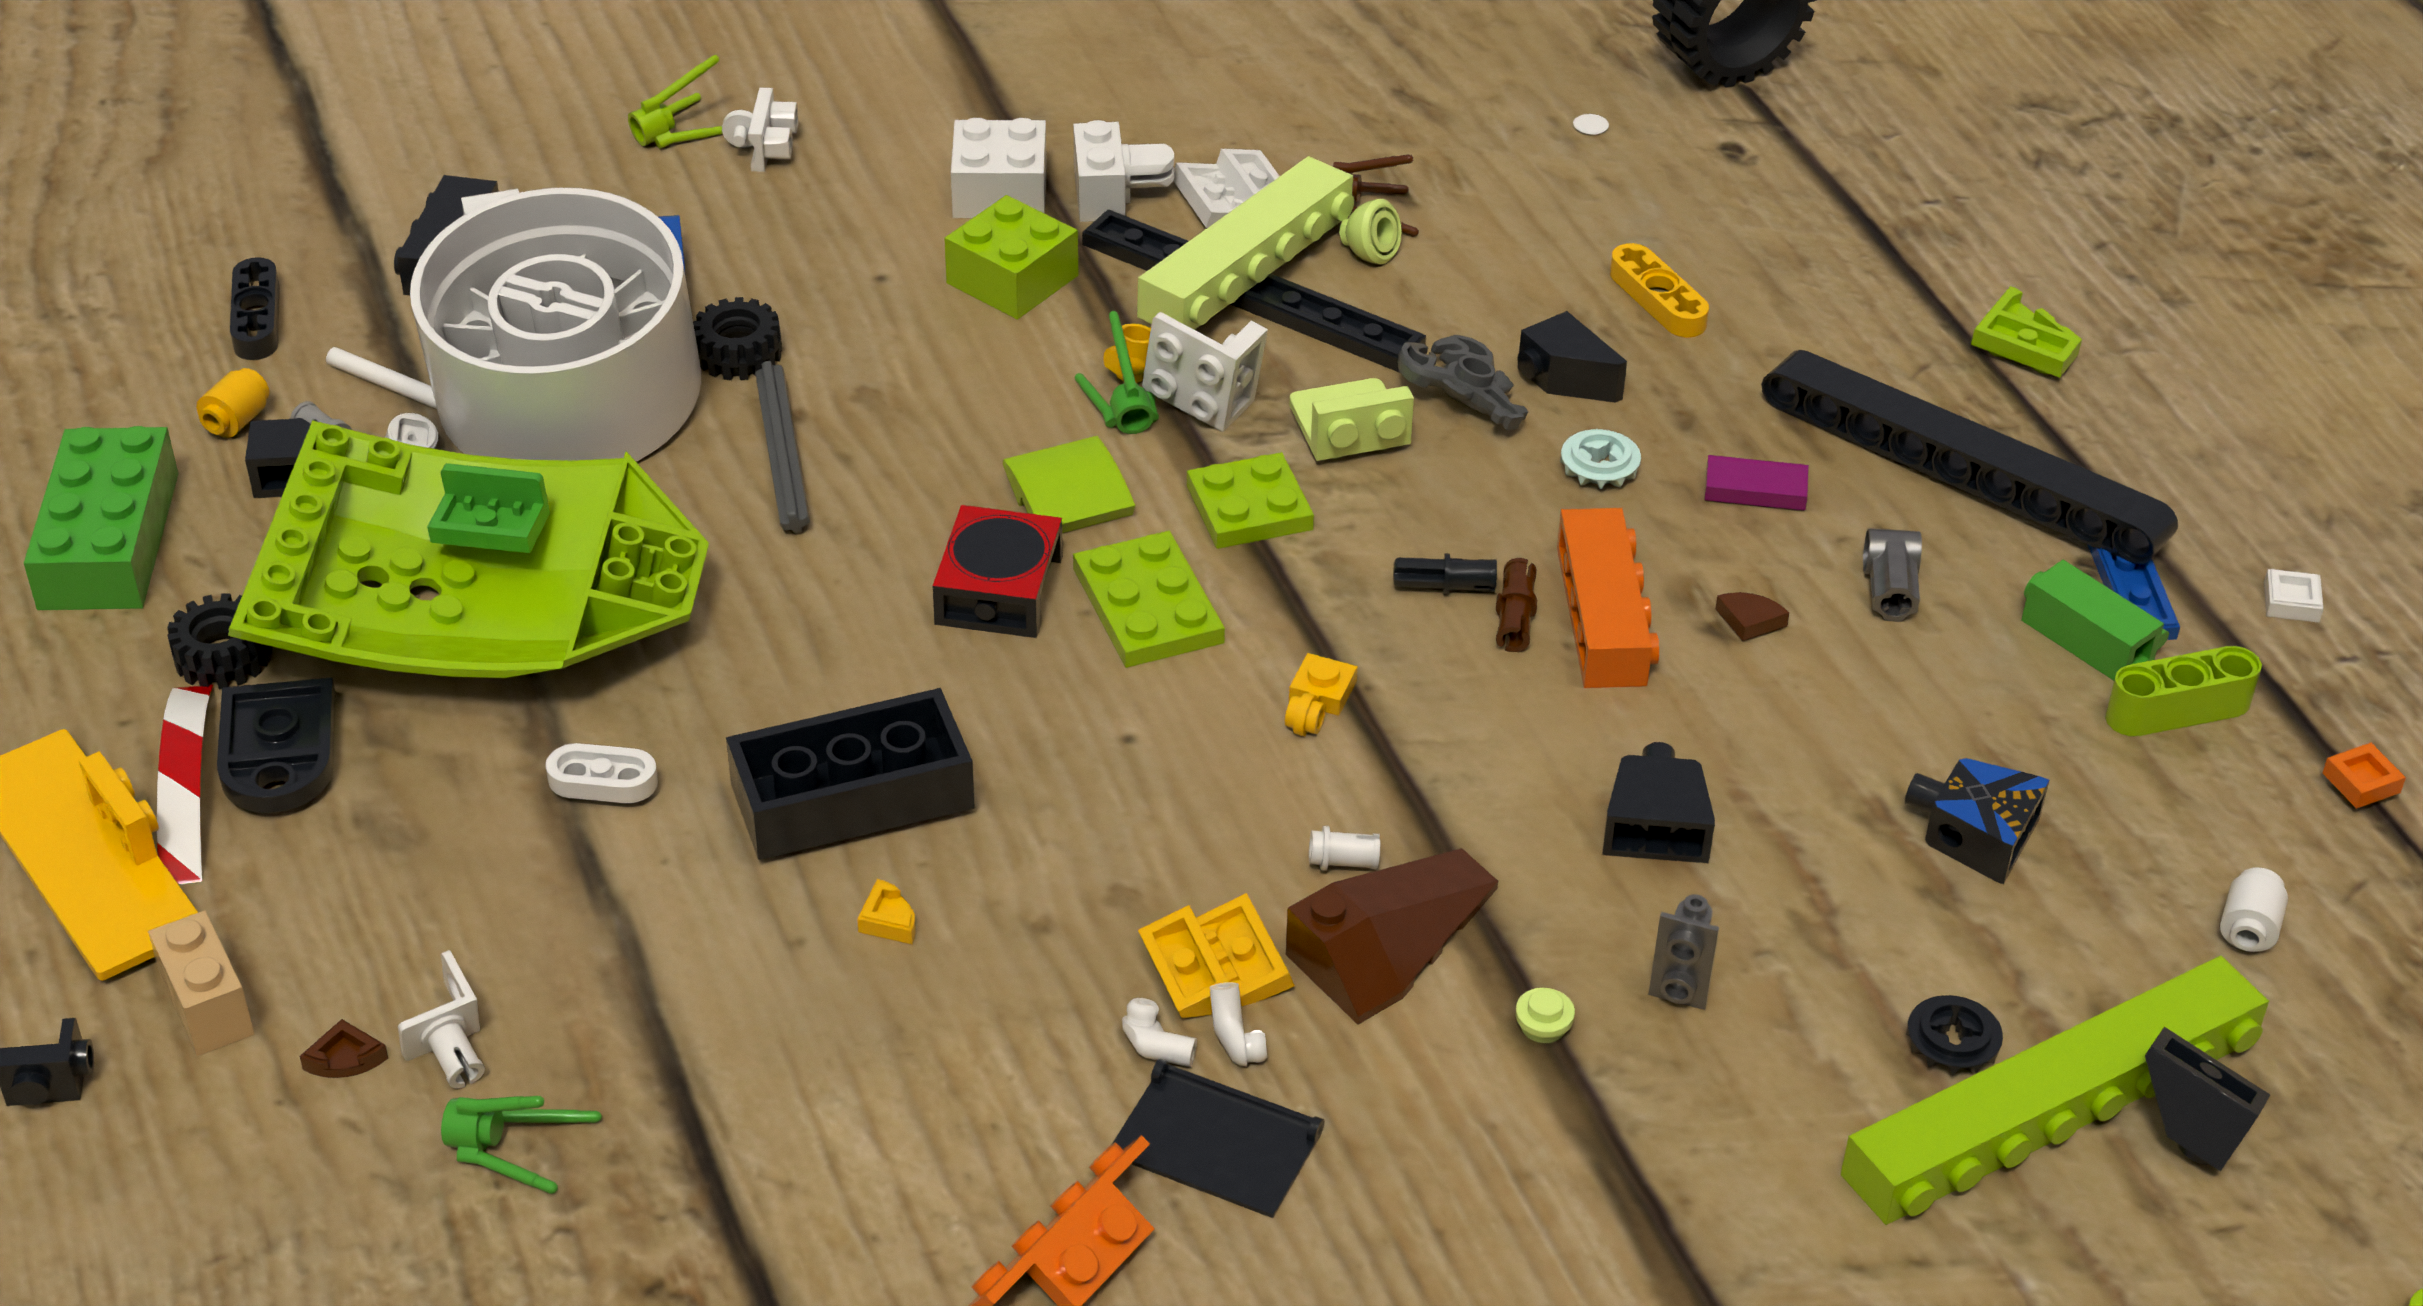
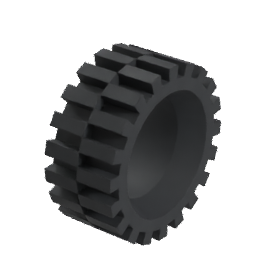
(1734, 45)

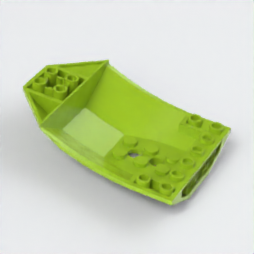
(358, 509)

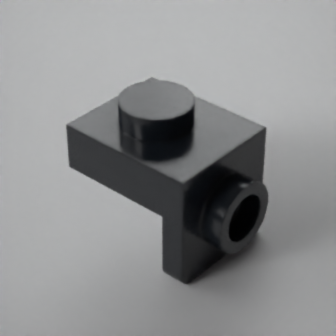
(47, 1071)

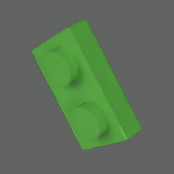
(490, 508)

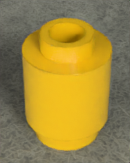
(233, 402)

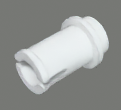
(1343, 849)

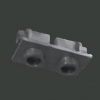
(1685, 953)

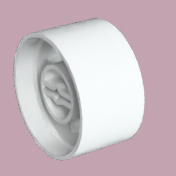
(557, 328)

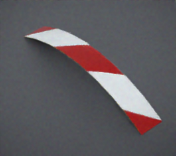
(180, 783)

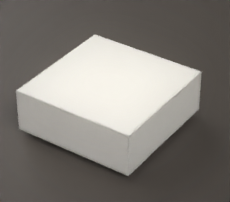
(2293, 595)

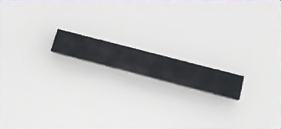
(1271, 299)

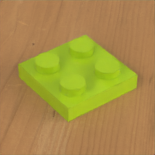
(1249, 500)

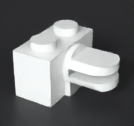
(1109, 169)

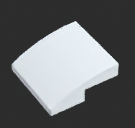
(1223, 186)

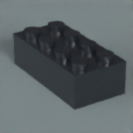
(850, 773)

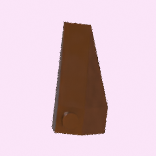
(1379, 929)

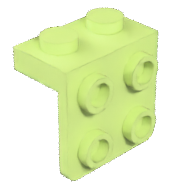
(1353, 417)

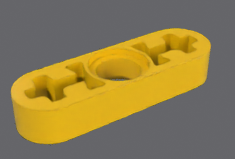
(1677, 310)

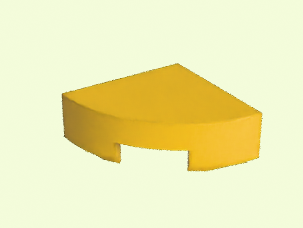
(887, 914)

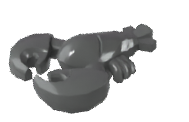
(1465, 378)

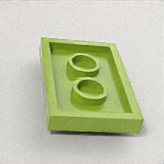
(1148, 599)

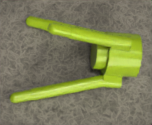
(655, 119)

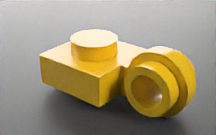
(1318, 689)

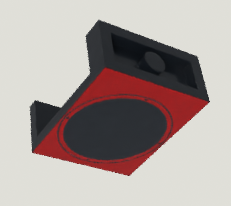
(996, 570)

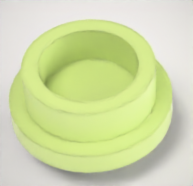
(1544, 1014)

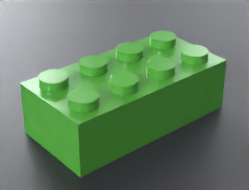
(102, 519)

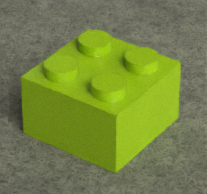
(1011, 256)

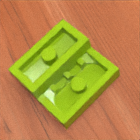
(1071, 483)

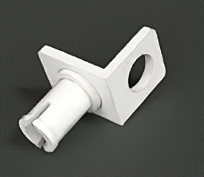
(446, 1029)

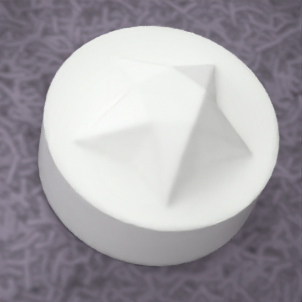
(413, 430)

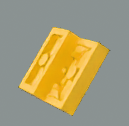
(1215, 949)

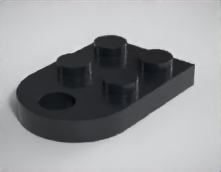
(276, 736)

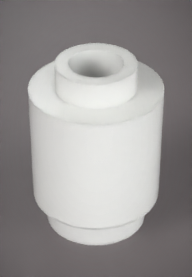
(2254, 910)

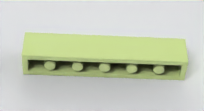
(1246, 244)

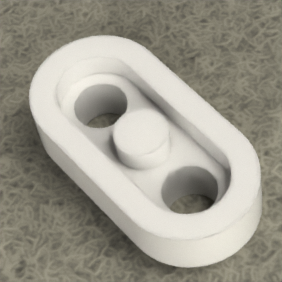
(601, 773)

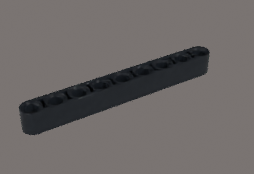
(1971, 457)

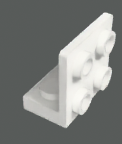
(1202, 375)

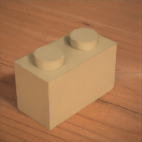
(201, 983)

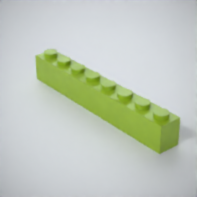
(2045, 1092)

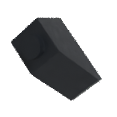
(1571, 360)
(273, 453)
(2201, 1100)

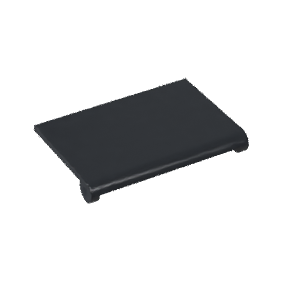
(1220, 1139)

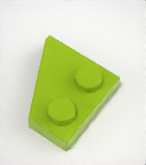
(2025, 336)

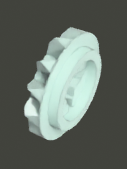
(1588, 447)

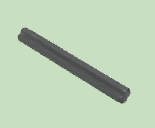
(782, 448)

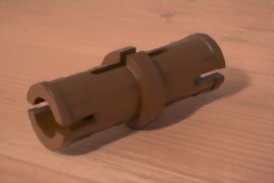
(1516, 605)

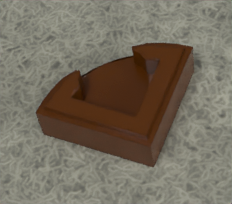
(1751, 614)
(343, 1052)

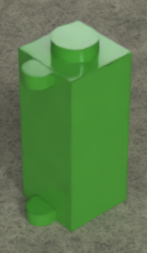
(2091, 619)

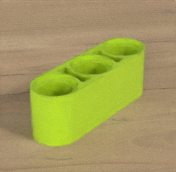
(2183, 690)

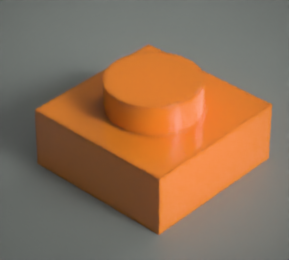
(2363, 775)

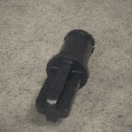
(1446, 573)

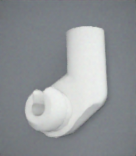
(1229, 1026)
(1151, 1040)

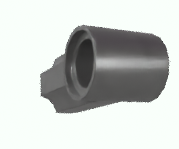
(1893, 567)

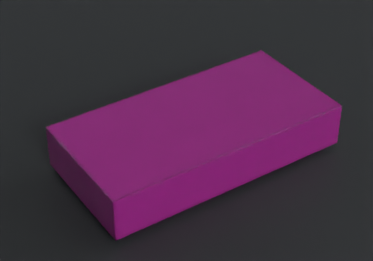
(1756, 482)

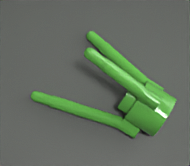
(1130, 405)
(480, 1122)

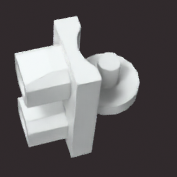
(766, 129)

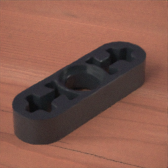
(263, 320)

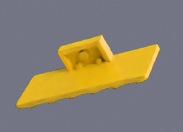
(88, 850)

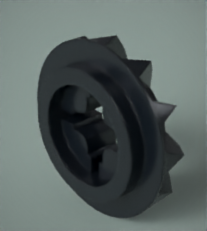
(1976, 1028)

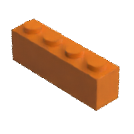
(1605, 598)

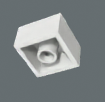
(997, 161)

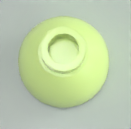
(1373, 231)

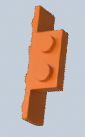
(1084, 1241)

